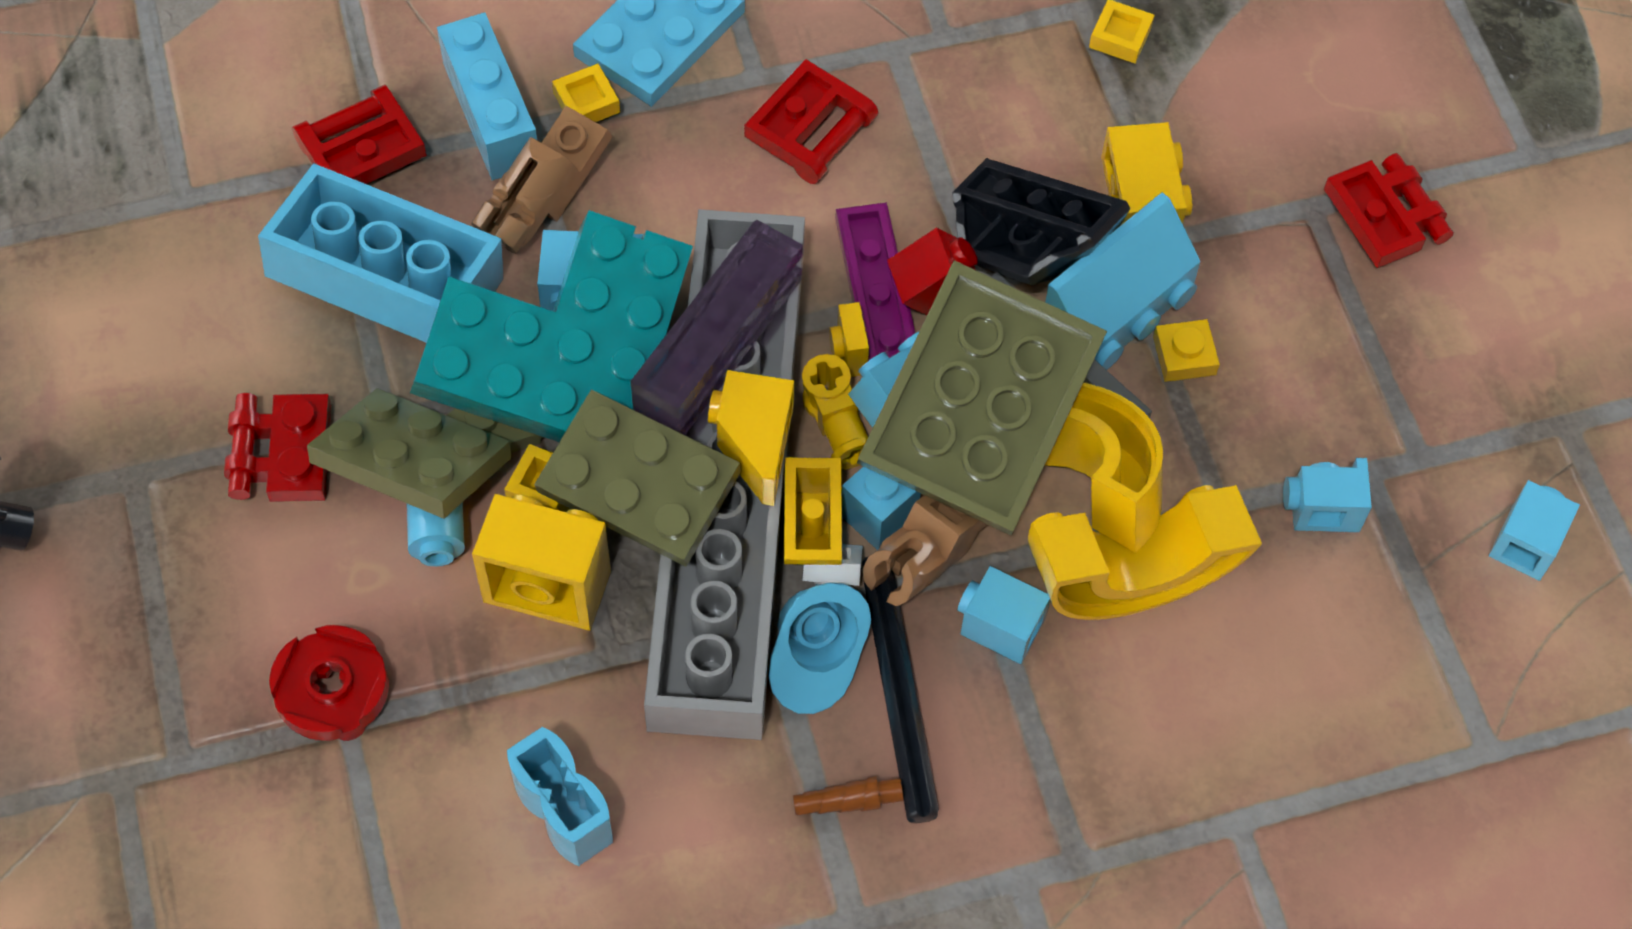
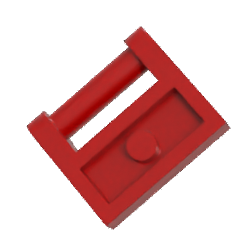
(799, 109)
(368, 149)

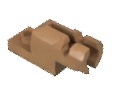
(542, 179)
(922, 549)

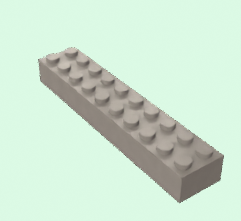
(718, 610)

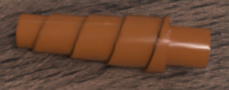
(852, 796)

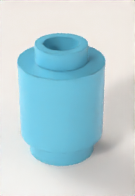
(435, 539)

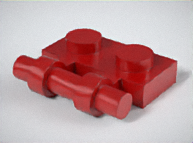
(1378, 217)
(290, 427)

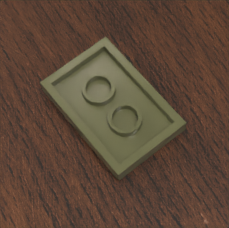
(409, 452)
(638, 477)

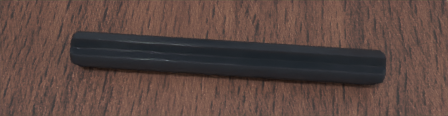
(902, 703)

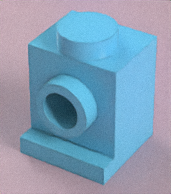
(1329, 497)

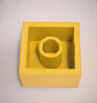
(542, 560)

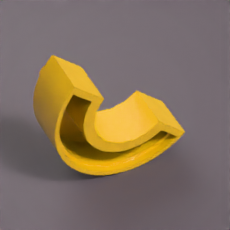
(1123, 458)
(1189, 550)

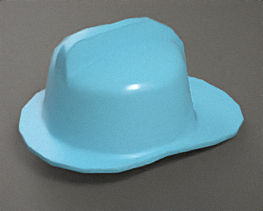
(818, 646)

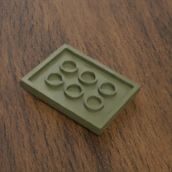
(982, 397)

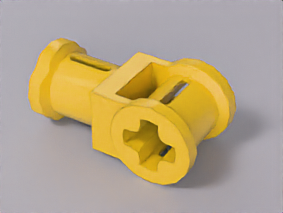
(834, 408)

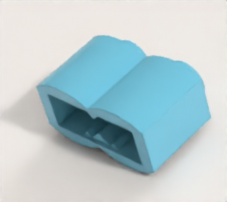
(553, 791)

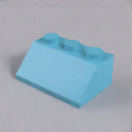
(1131, 278)

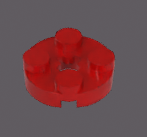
(344, 711)

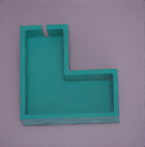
(540, 364)

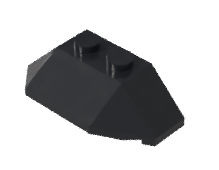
(1031, 222)

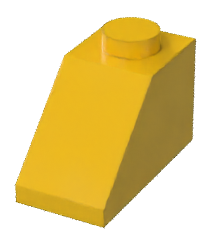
(754, 427)
(812, 511)

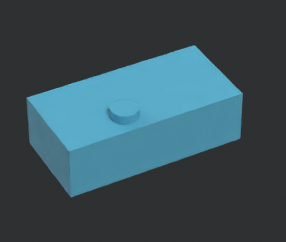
(373, 251)

